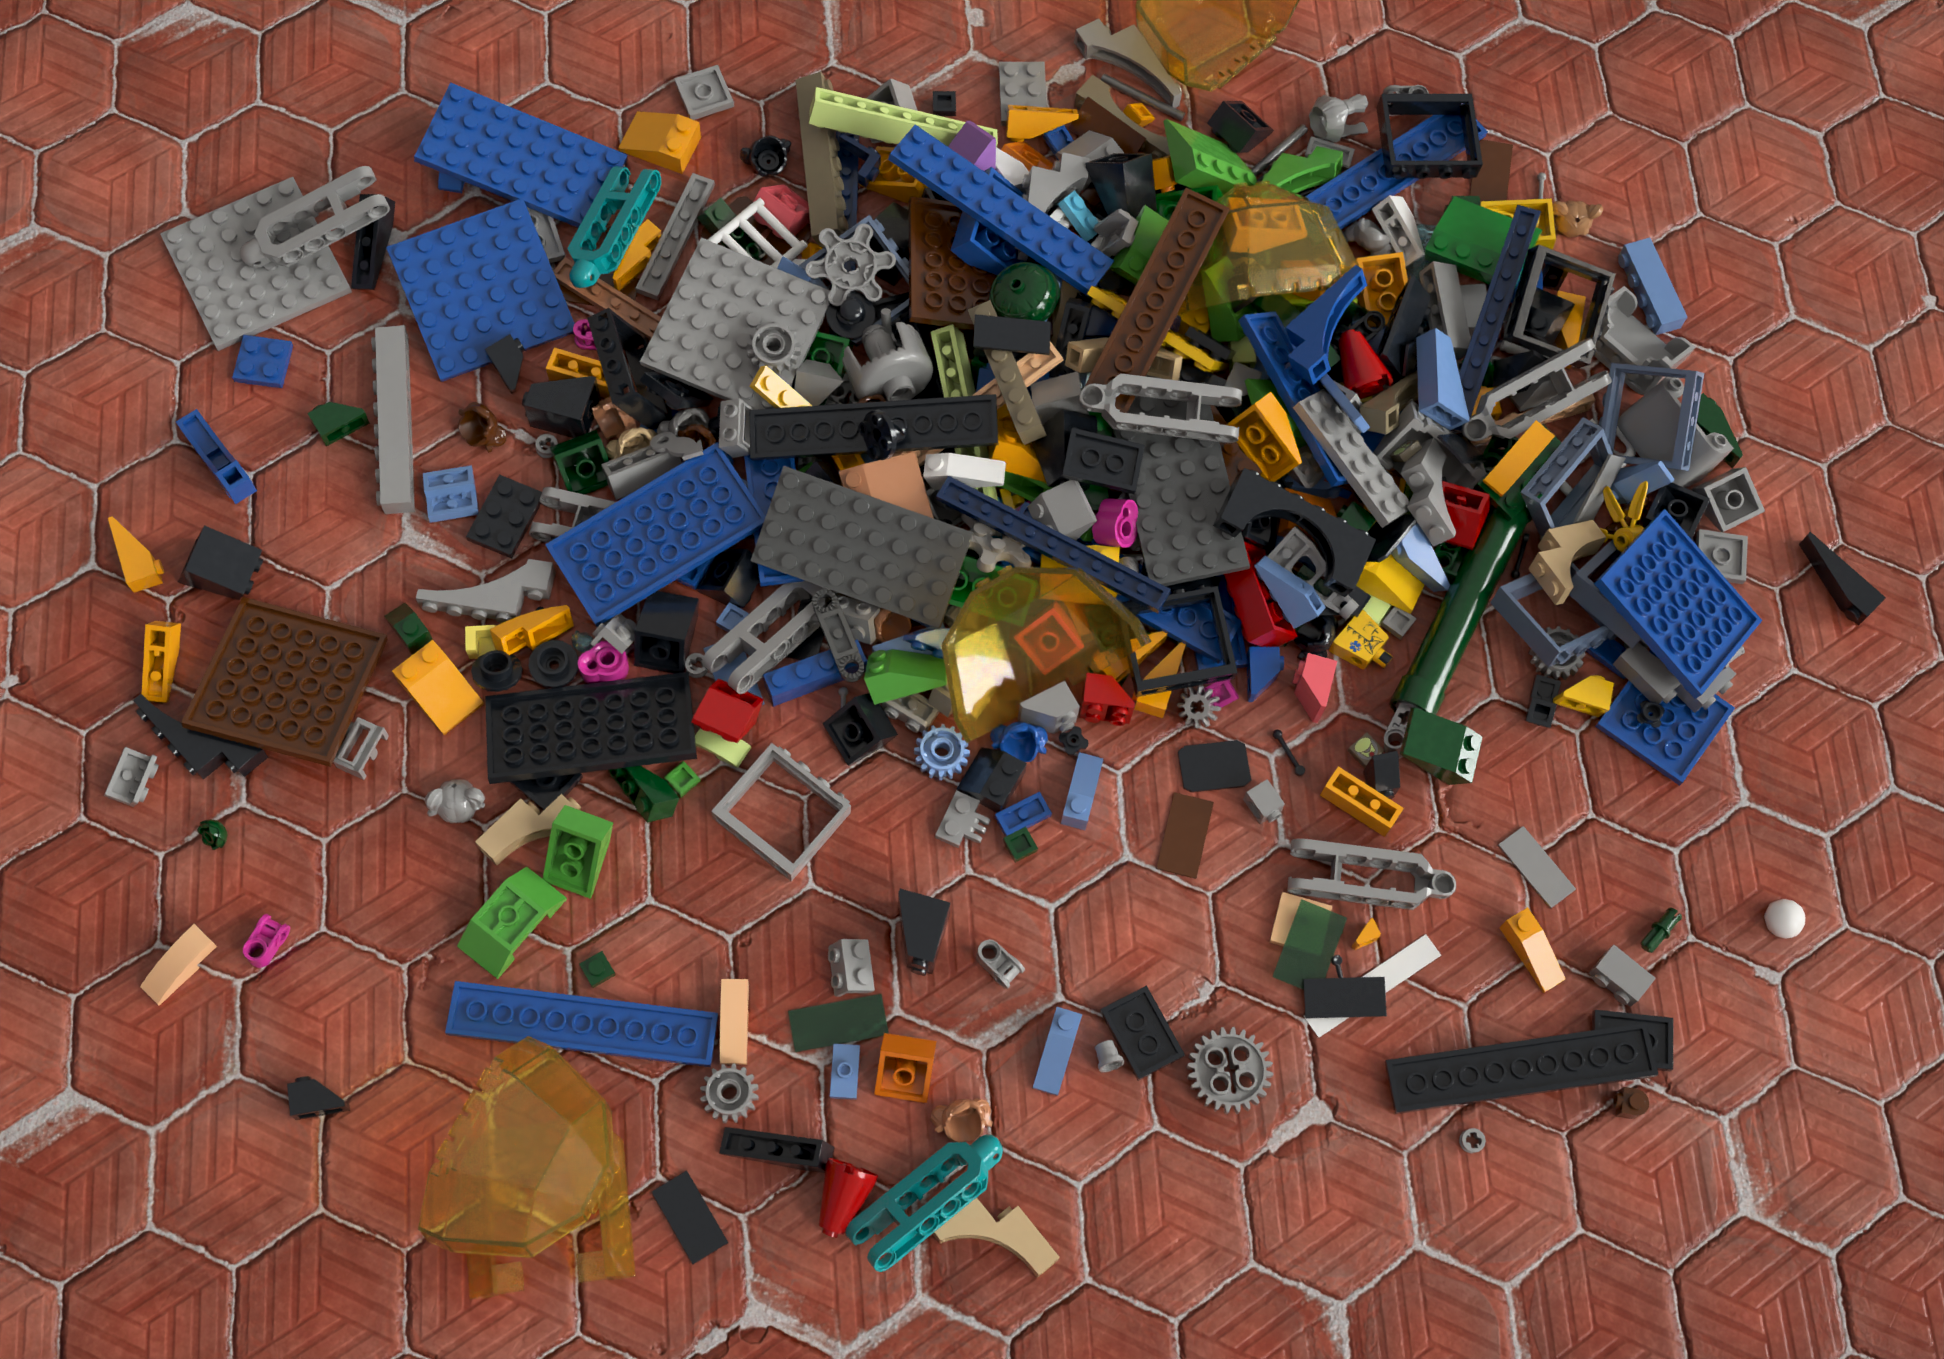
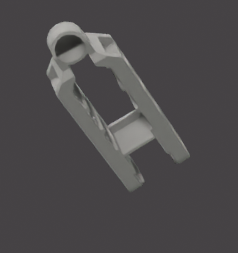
(345, 220)
(1102, 400)
(1482, 424)
(579, 504)
(768, 654)
(1428, 881)

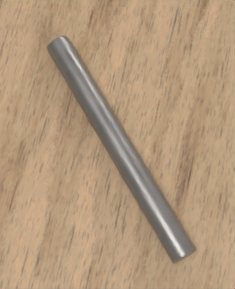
(1142, 97)
(1281, 148)

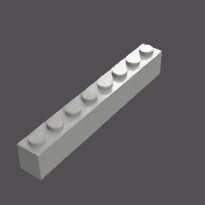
(394, 420)

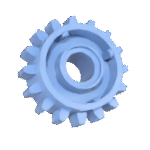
(941, 765)

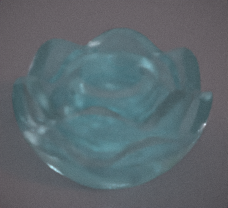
(582, 641)

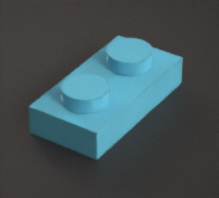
(1079, 215)

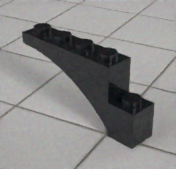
(202, 751)

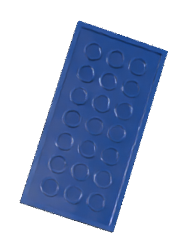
(516, 155)
(656, 534)

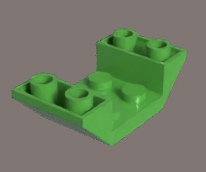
(508, 920)

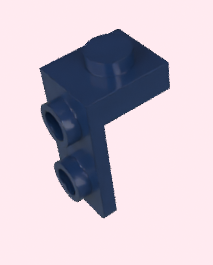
(872, 159)

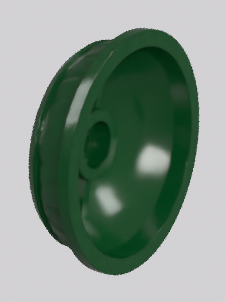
(1034, 297)

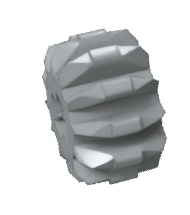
(1199, 716)

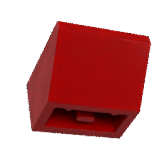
(1467, 512)
(1105, 701)
(727, 712)

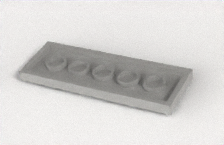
(1352, 457)

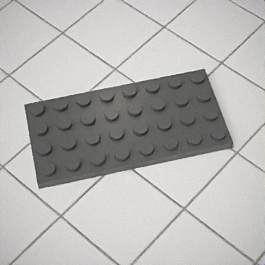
(1179, 500)
(862, 547)

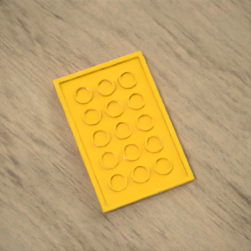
(1107, 299)

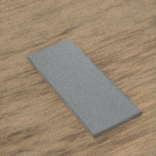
(1595, 496)
(1536, 867)

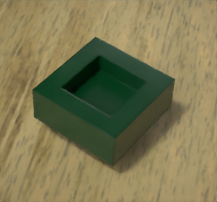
(1020, 844)
(597, 969)

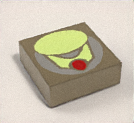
(1406, 451)
(1364, 749)

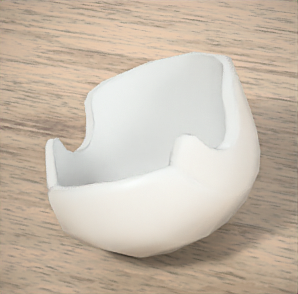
(1784, 918)

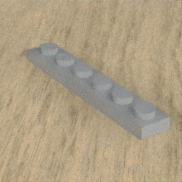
(675, 236)

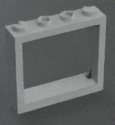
(752, 840)

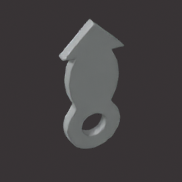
(677, 446)

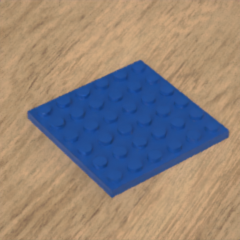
(480, 285)
(1678, 603)

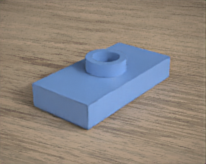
(845, 1071)

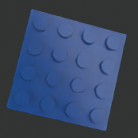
(1679, 739)

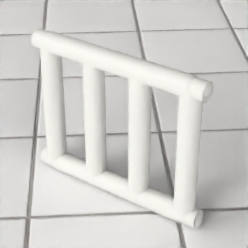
(741, 221)

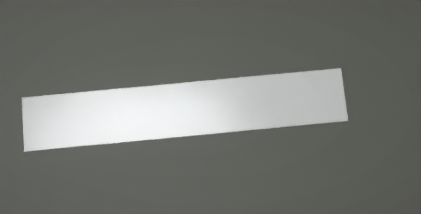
(1394, 970)

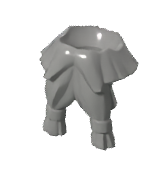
(1330, 115)

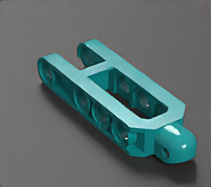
(609, 200)
(910, 1229)

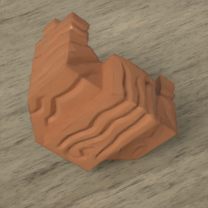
(612, 419)

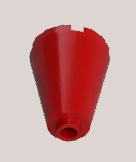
(1361, 366)
(843, 1195)

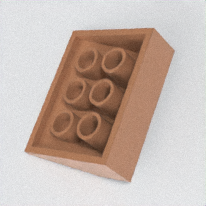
(891, 480)

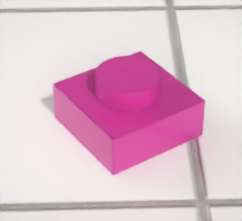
(1224, 691)

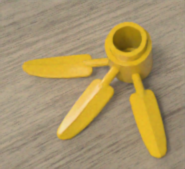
(1625, 535)

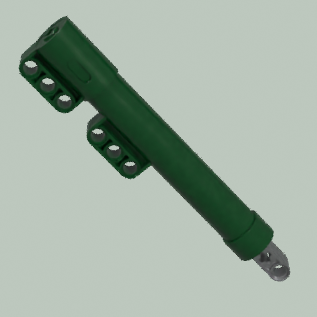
(1472, 582)

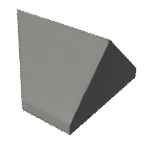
(816, 381)

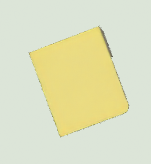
(478, 640)

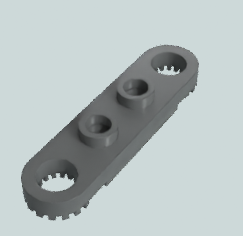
(838, 635)

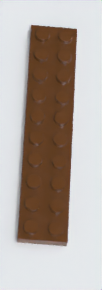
(1160, 291)

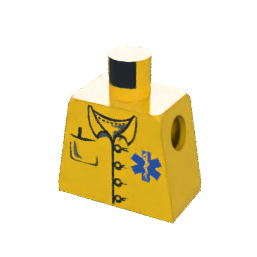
(1362, 642)

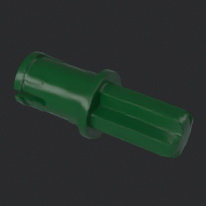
(1660, 930)

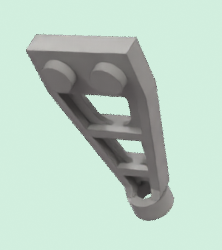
(1292, 549)

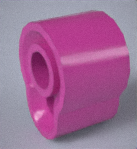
(1116, 523)
(603, 664)

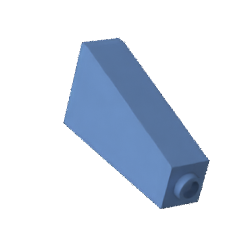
(1439, 380)

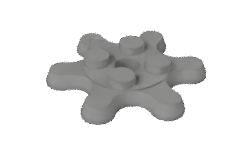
(852, 249)
(994, 549)

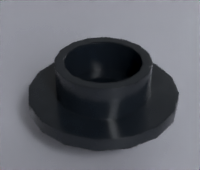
(553, 653)
(496, 671)

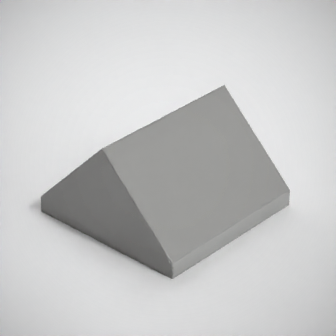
(1057, 394)

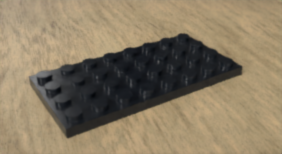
(589, 727)

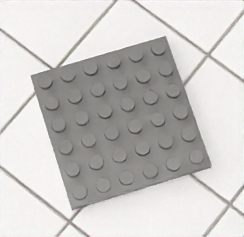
(243, 298)
(716, 310)

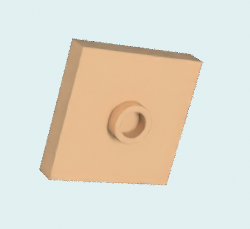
(1285, 915)

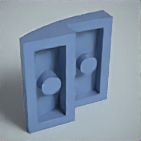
(450, 494)

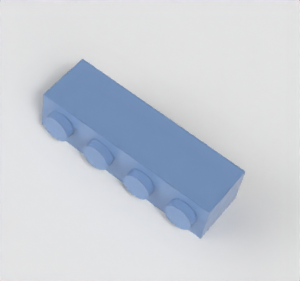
(1652, 286)

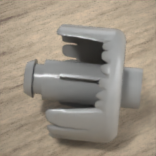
(891, 371)

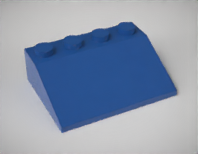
(980, 245)

